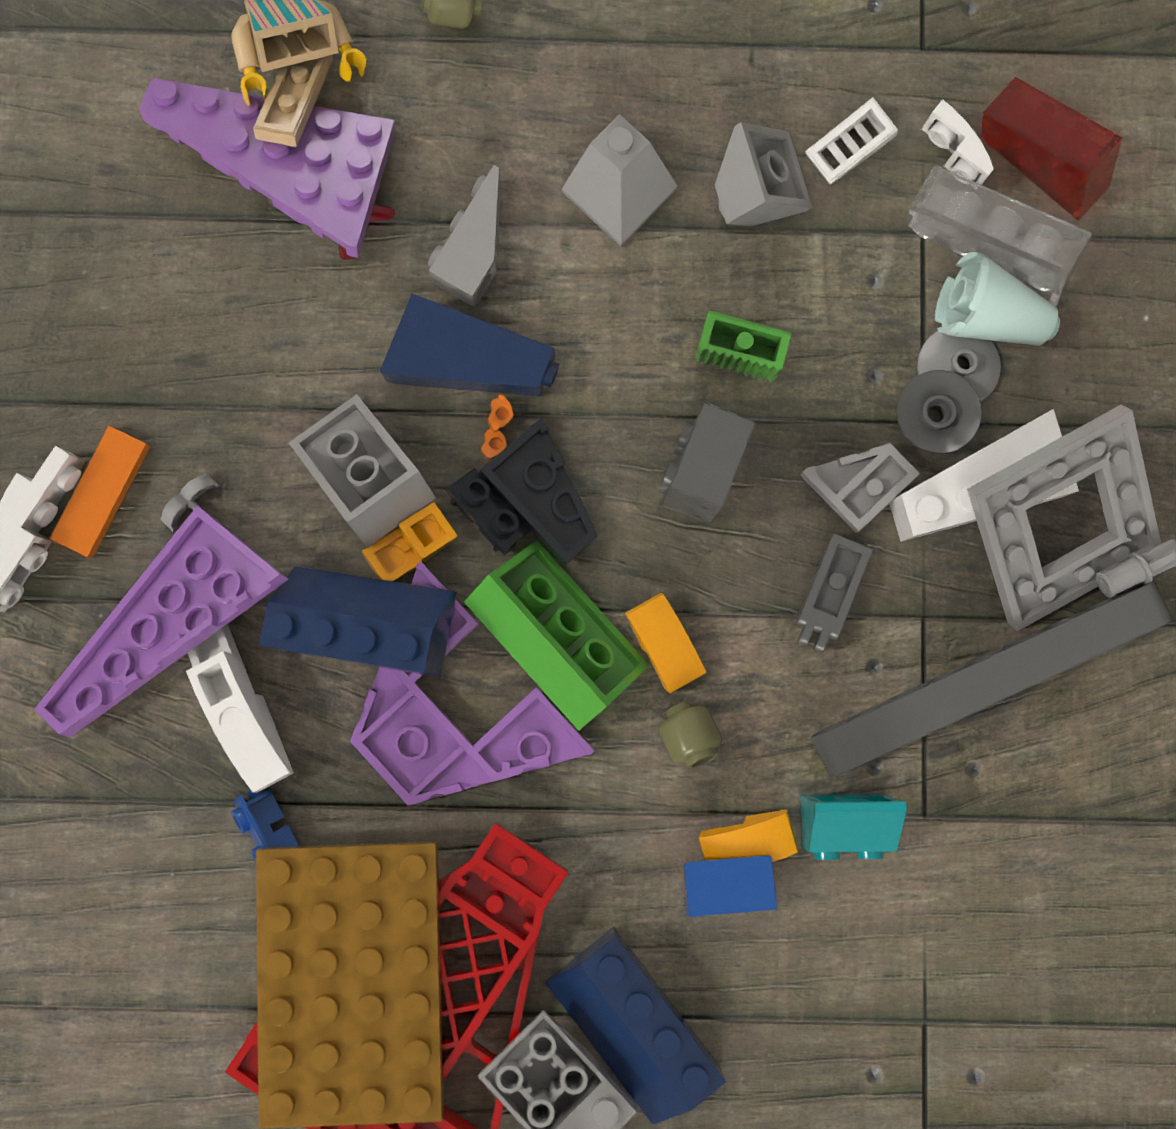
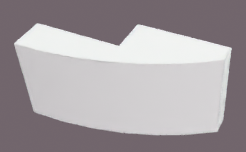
(950, 131)

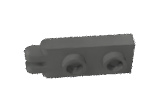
(832, 590)

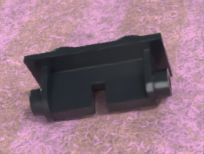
(488, 511)

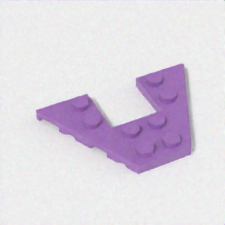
(425, 751)

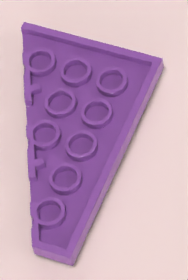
(320, 183)

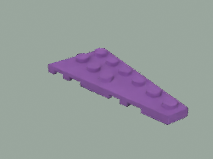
(177, 603)

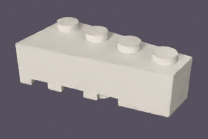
(944, 498)

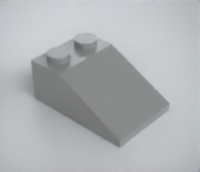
(362, 470)

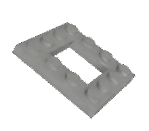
(1102, 447)

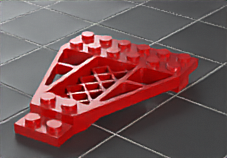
(506, 891)

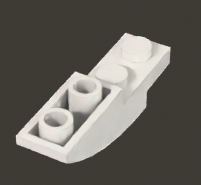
(23, 512)
(236, 712)

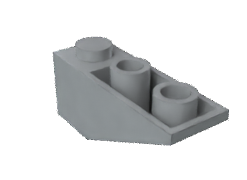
(470, 255)

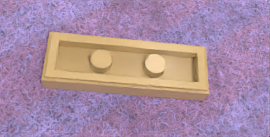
(291, 101)

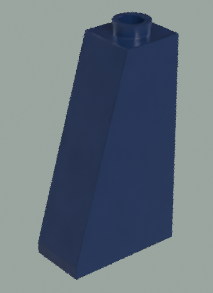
(465, 353)

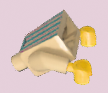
(290, 33)

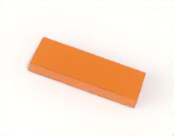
(100, 492)

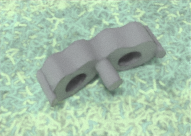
(186, 498)

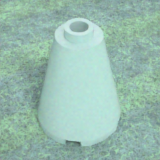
(993, 305)

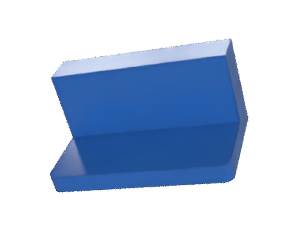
(729, 886)

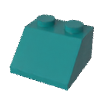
(851, 824)

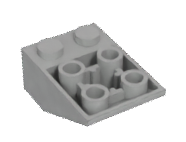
(556, 1081)

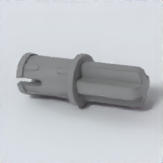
(1137, 569)

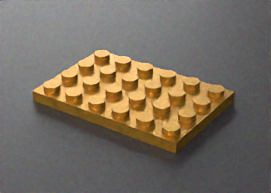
(348, 985)

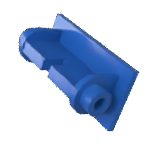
(256, 818)

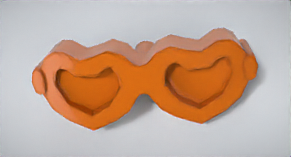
(498, 419)

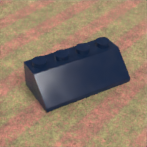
(360, 621)
(636, 1029)

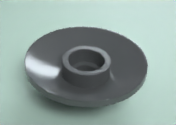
(954, 400)

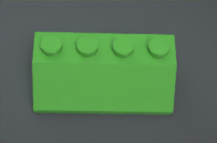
(556, 634)

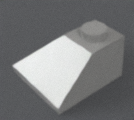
(760, 177)
(619, 181)

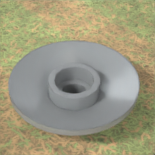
(942, 351)

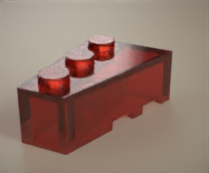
(1052, 145)

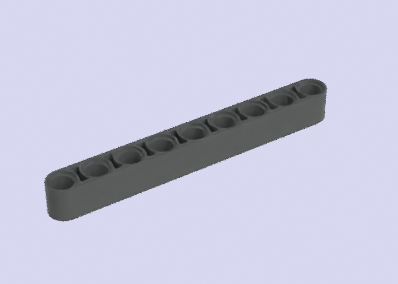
(991, 678)

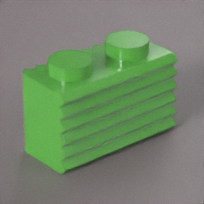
(742, 346)

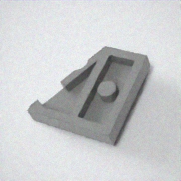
(861, 483)

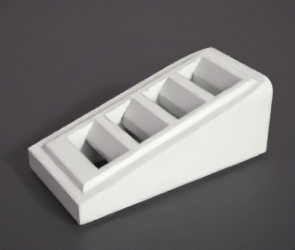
(878, 119)

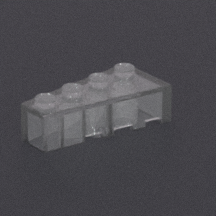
(1015, 236)

